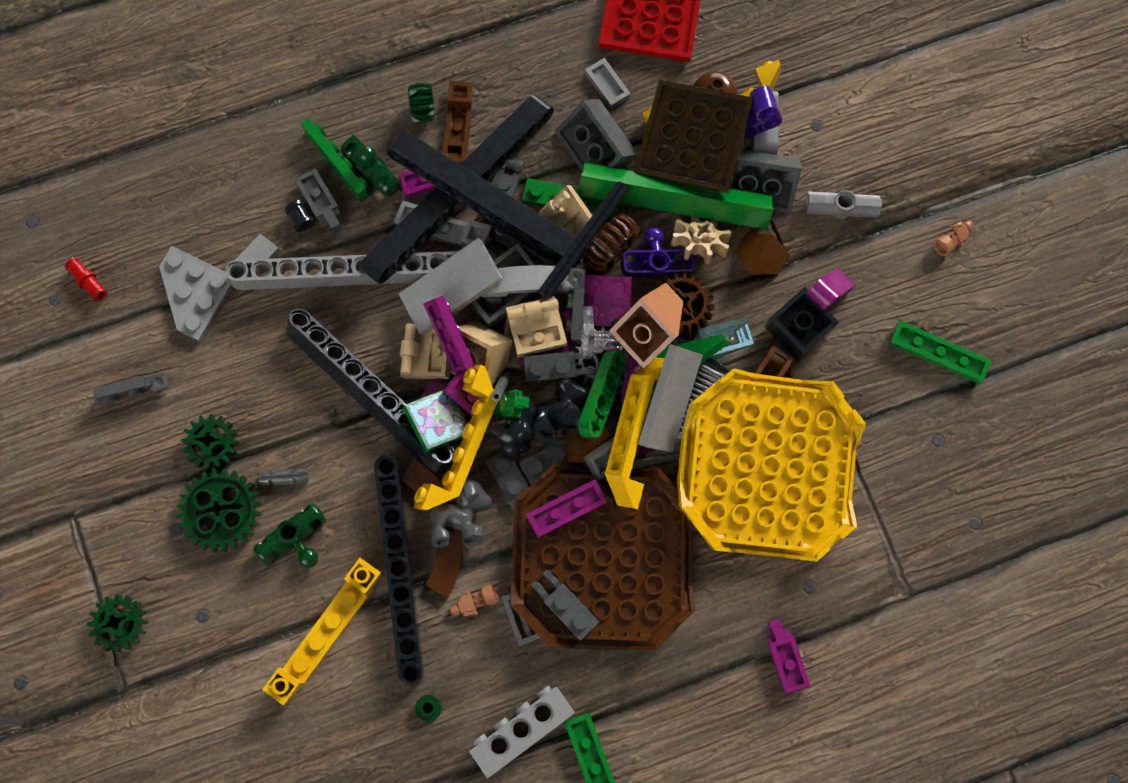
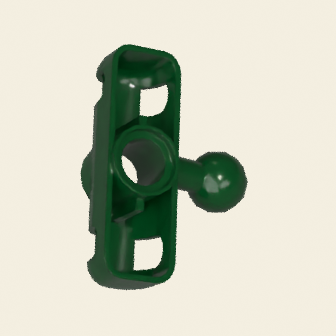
(370, 166)
(275, 542)

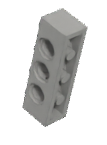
(492, 762)

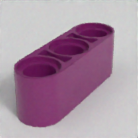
(830, 289)

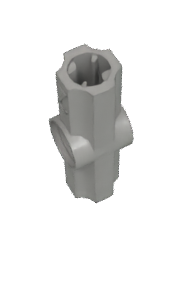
(828, 204)

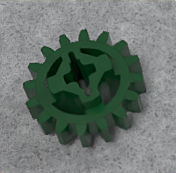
(210, 452)
(112, 612)

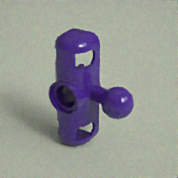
(643, 262)

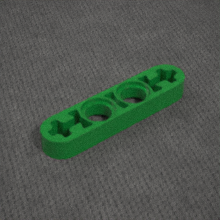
(592, 418)

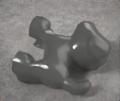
(460, 516)

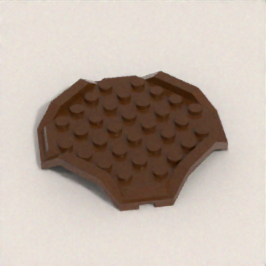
(616, 560)

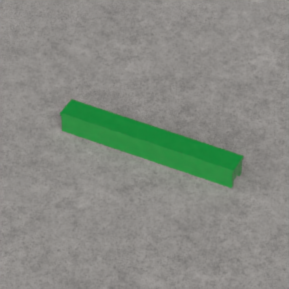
(663, 195)

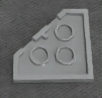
(194, 292)

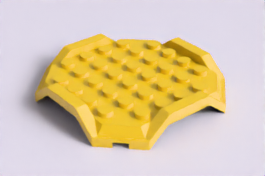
(770, 465)

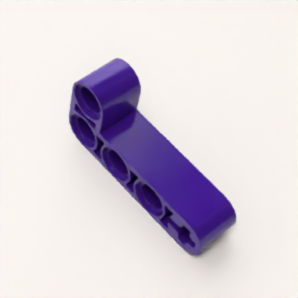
(764, 113)

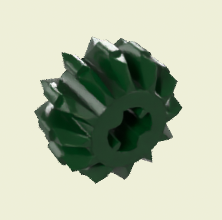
(421, 103)

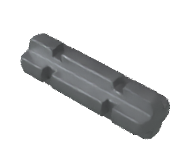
(283, 477)

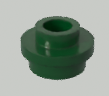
(437, 708)

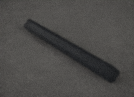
(582, 240)

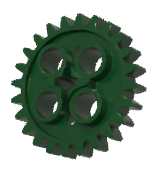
(221, 532)

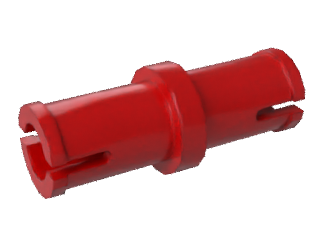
(86, 279)

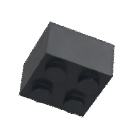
(801, 324)

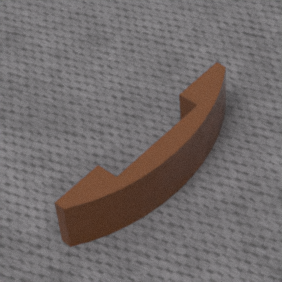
(458, 120)

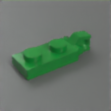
(510, 405)

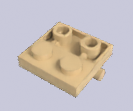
(567, 211)
(536, 326)
(423, 356)

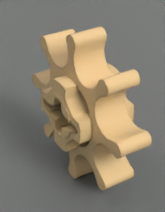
(701, 238)

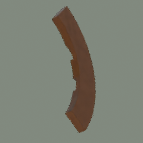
(449, 558)

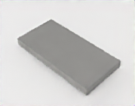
(458, 279)
(670, 398)

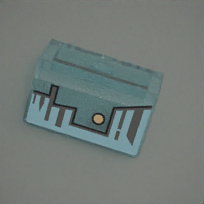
(735, 331)

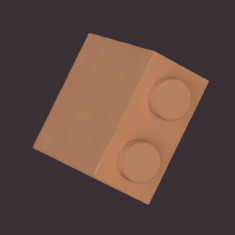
(650, 325)

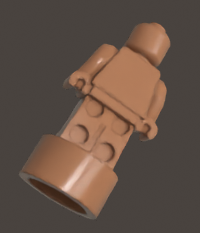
(959, 233)
(470, 603)

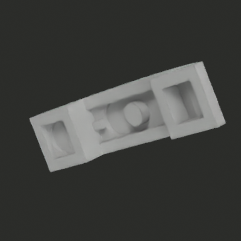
(453, 231)
(525, 280)

